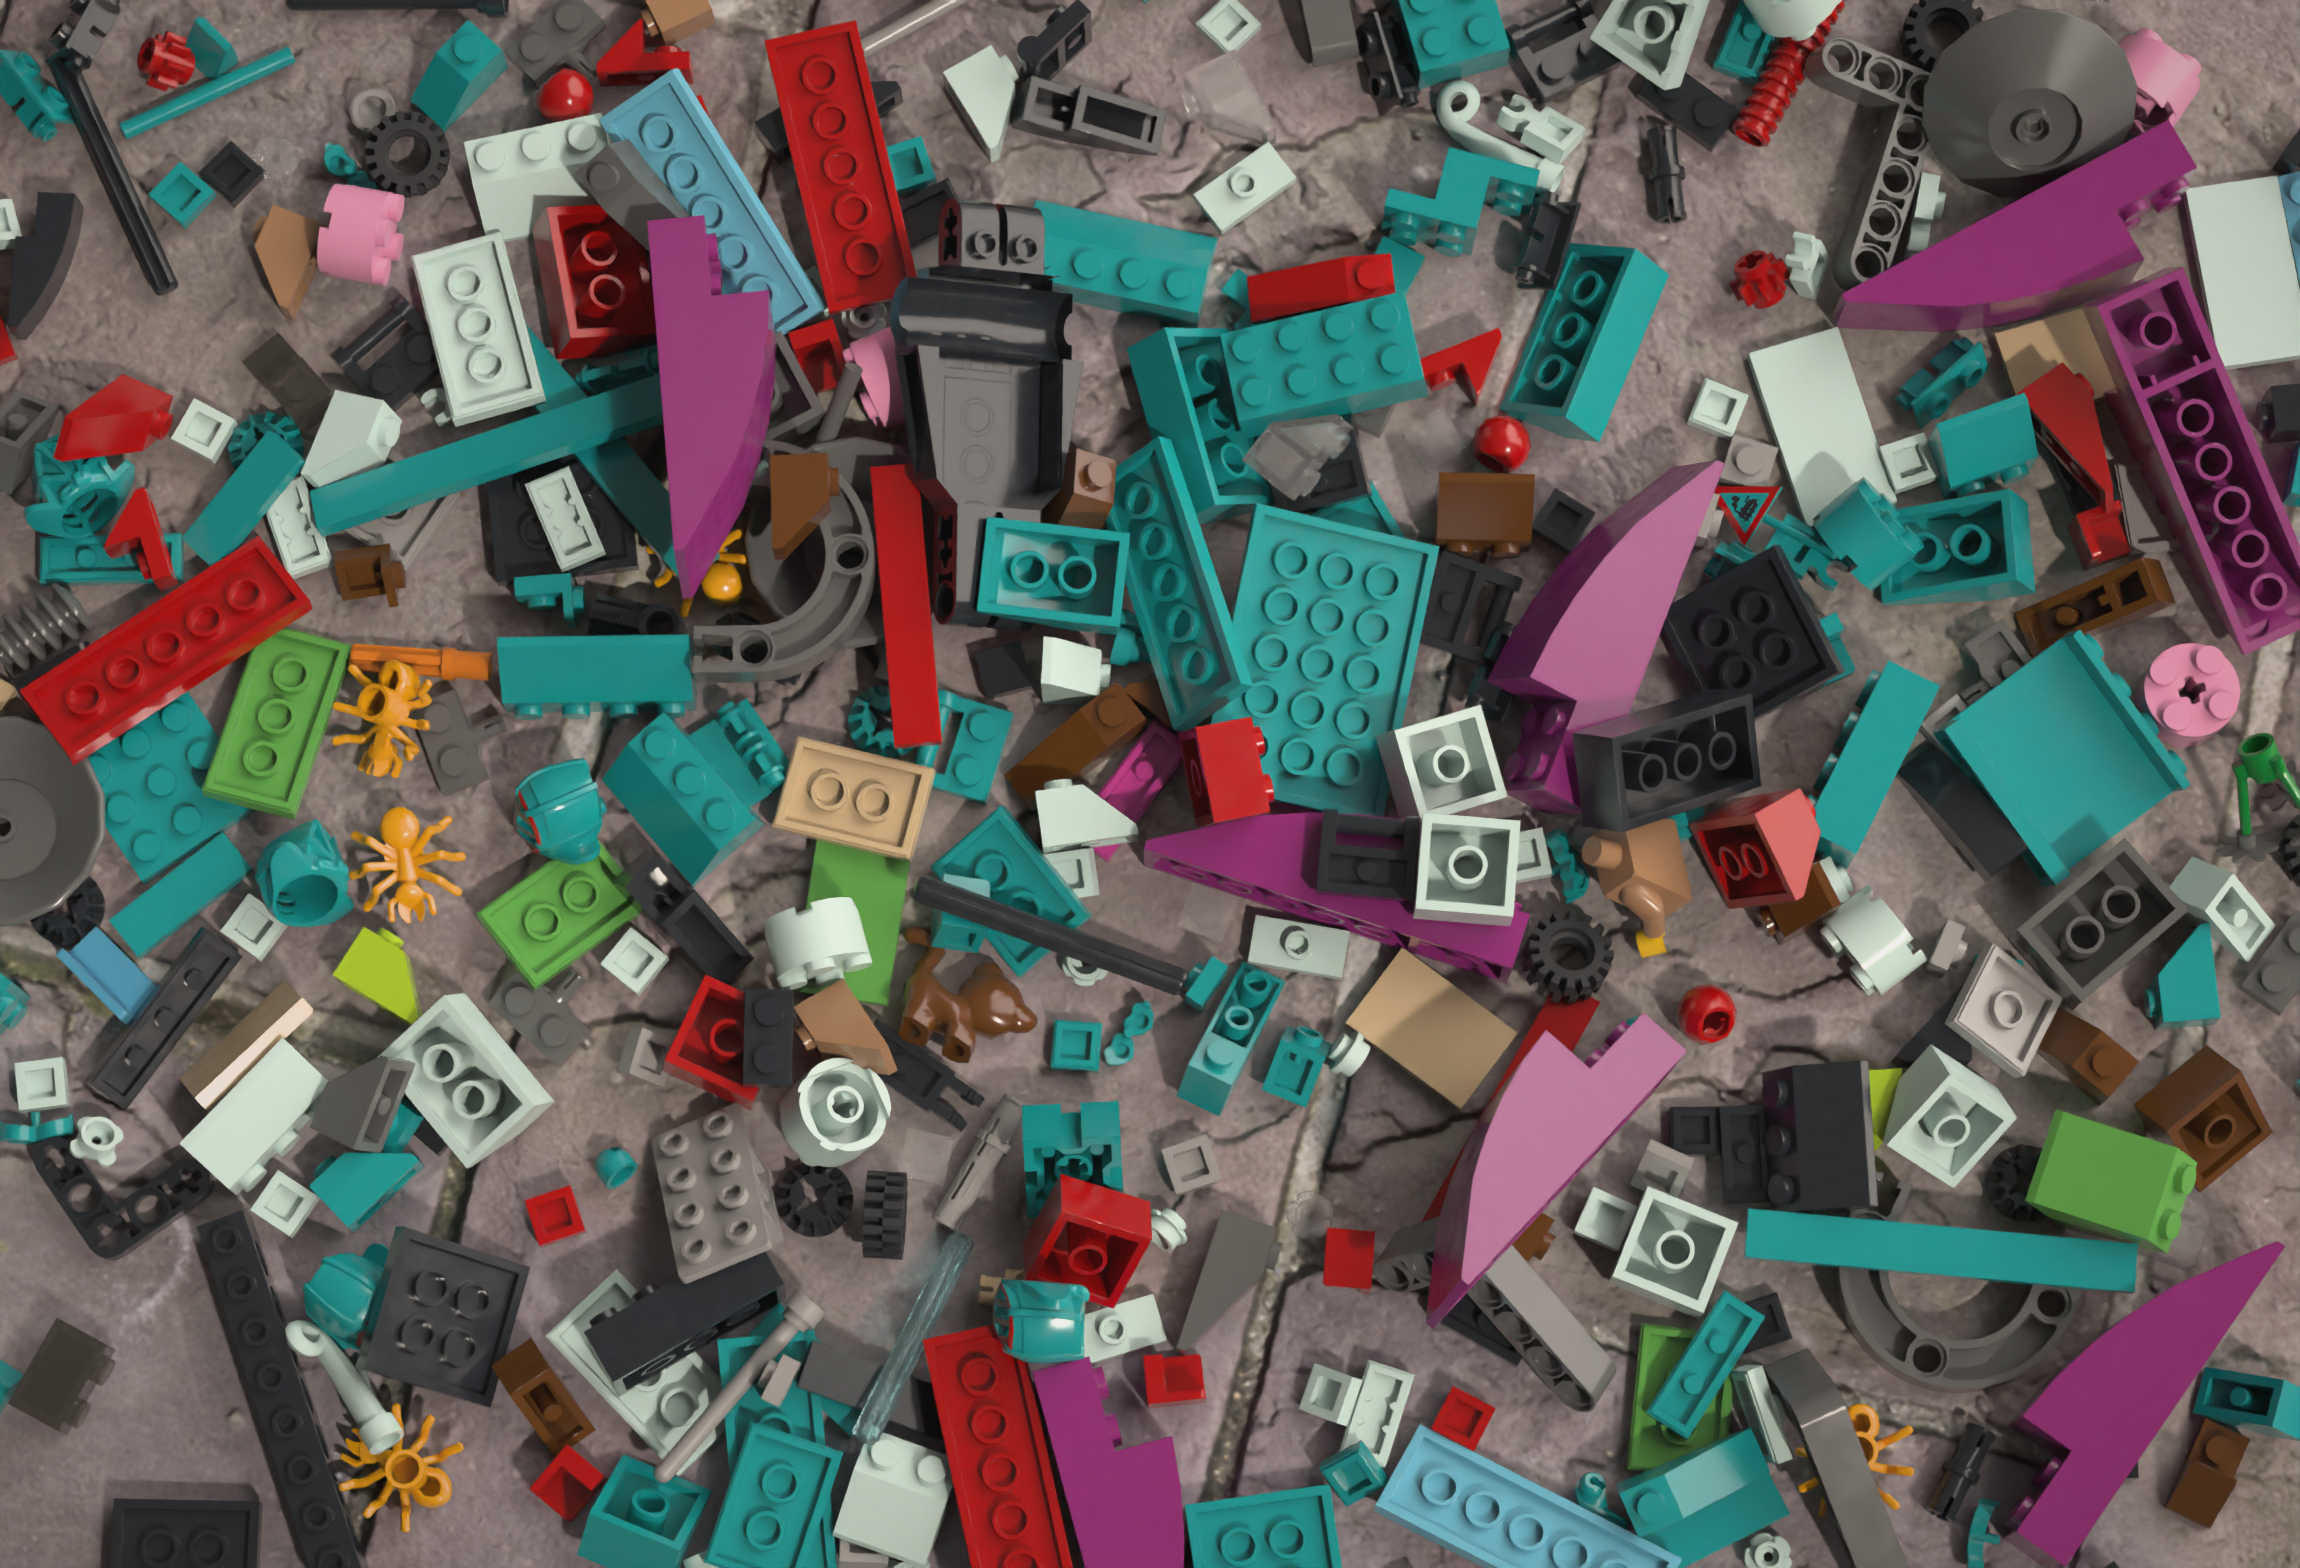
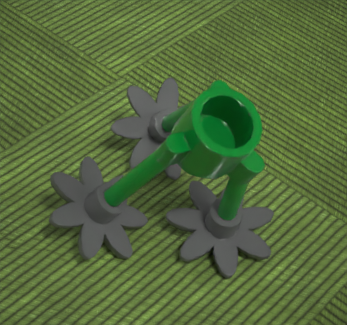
(2263, 764)

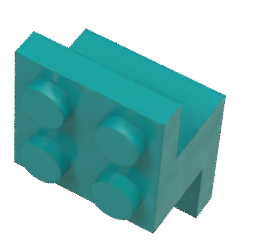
(1455, 213)

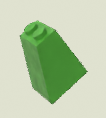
(2111, 1183)

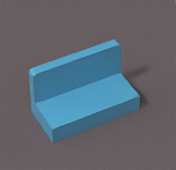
(108, 974)

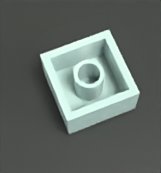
(1442, 764)
(1466, 869)
(1673, 1252)

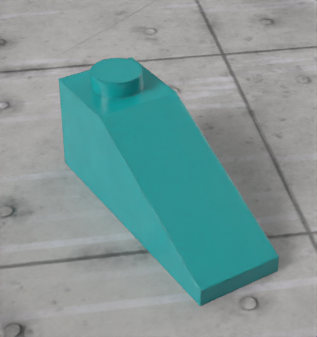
(1692, 1481)

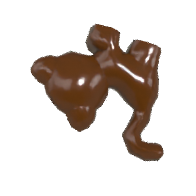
(983, 1006)

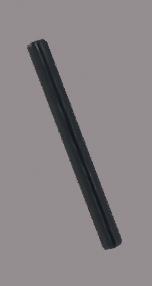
(116, 178)
(1049, 934)

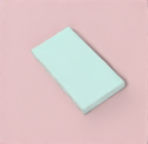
(2246, 270)
(478, 329)
(1818, 420)
(657, 1408)

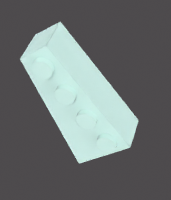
(1652, 36)

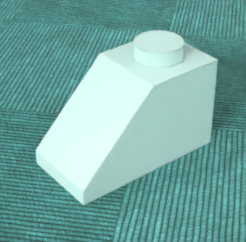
(985, 96)
(351, 439)
(1072, 672)
(1079, 819)
(2222, 901)

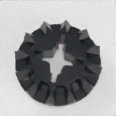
(87, 914)
(2002, 1177)
(809, 1221)

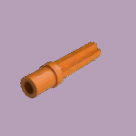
(444, 663)

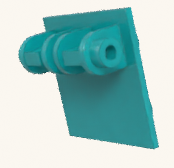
(744, 751)

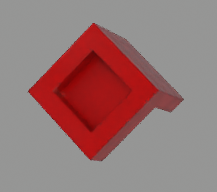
(819, 354)
(2098, 536)
(1349, 1259)
(1174, 1380)
(568, 1483)

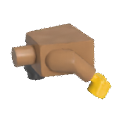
(1638, 871)

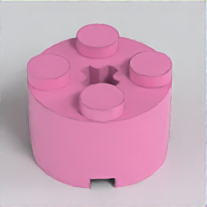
(2163, 80)
(360, 234)
(879, 376)
(2201, 672)

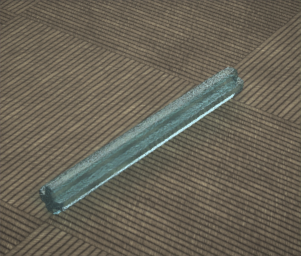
(909, 1343)

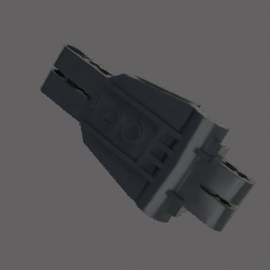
(983, 389)

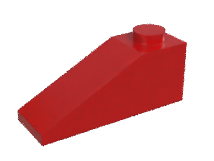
(1318, 286)
(115, 421)
(2069, 427)

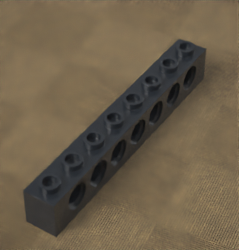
(281, 1393)

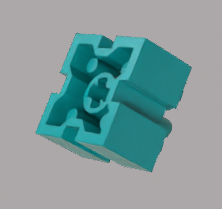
(1070, 1144)

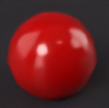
(565, 96)
(1501, 444)
(1706, 1014)

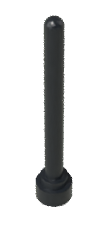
(491, 8)

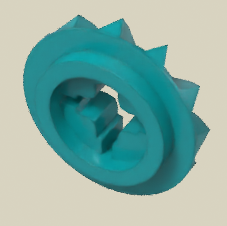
(245, 437)
(863, 723)

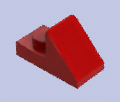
(631, 65)
(1469, 358)
(139, 530)

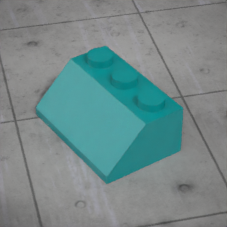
(681, 798)

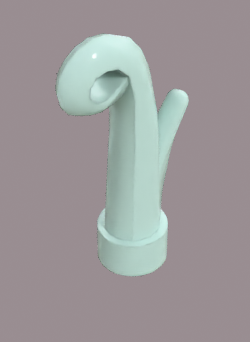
(1486, 144)
(377, 1427)

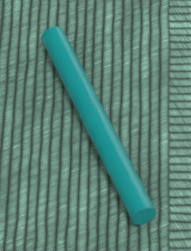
(207, 92)

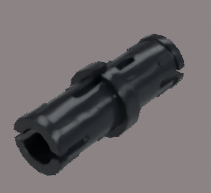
(1666, 174)
(1960, 1472)

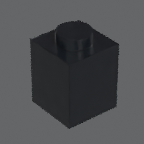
(2280, 413)

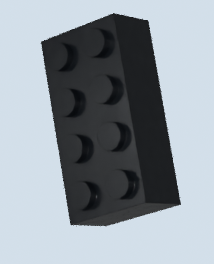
(1666, 759)
(680, 1319)

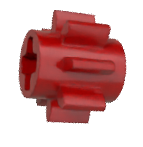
(166, 61)
(1759, 279)

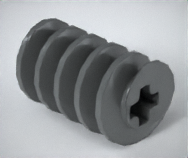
(41, 627)

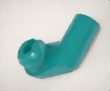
(1591, 1495)

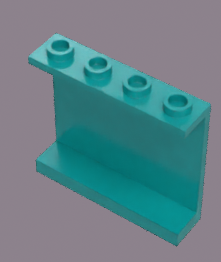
(2063, 754)

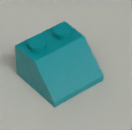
(1984, 447)
(642, 1519)

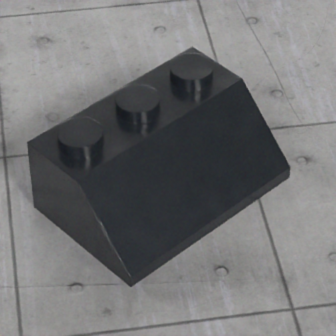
(1819, 1138)

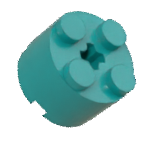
(1867, 534)

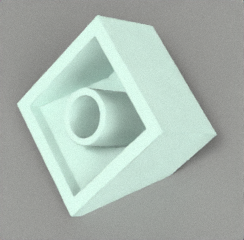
(1945, 1116)
(896, 1500)

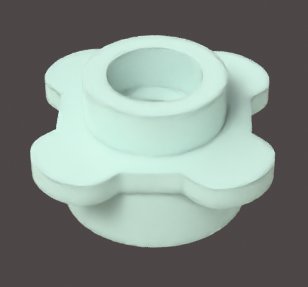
(101, 1130)

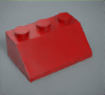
(592, 282)
(1760, 847)

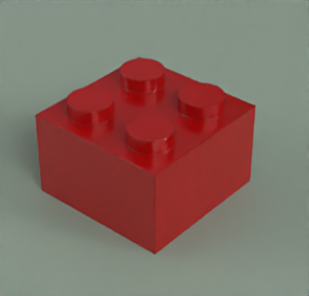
(1225, 771)
(711, 1044)
(1088, 1239)

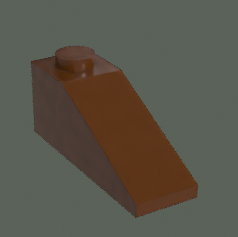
(2098, 604)
(1079, 744)

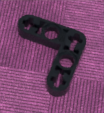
(106, 1212)

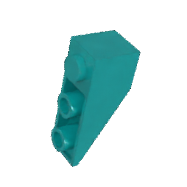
(1230, 1039)

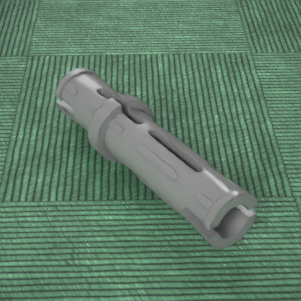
(980, 1163)

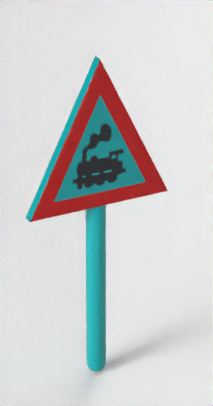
(1748, 507)

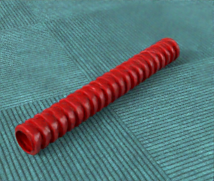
(1779, 84)

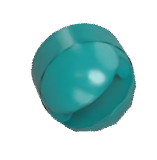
(615, 1167)

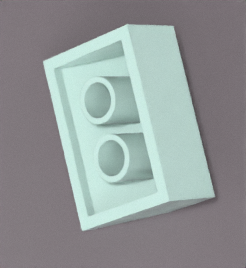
(531, 170)
(468, 1079)
(257, 1118)

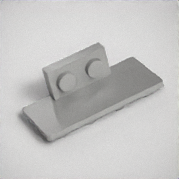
(715, 1194)

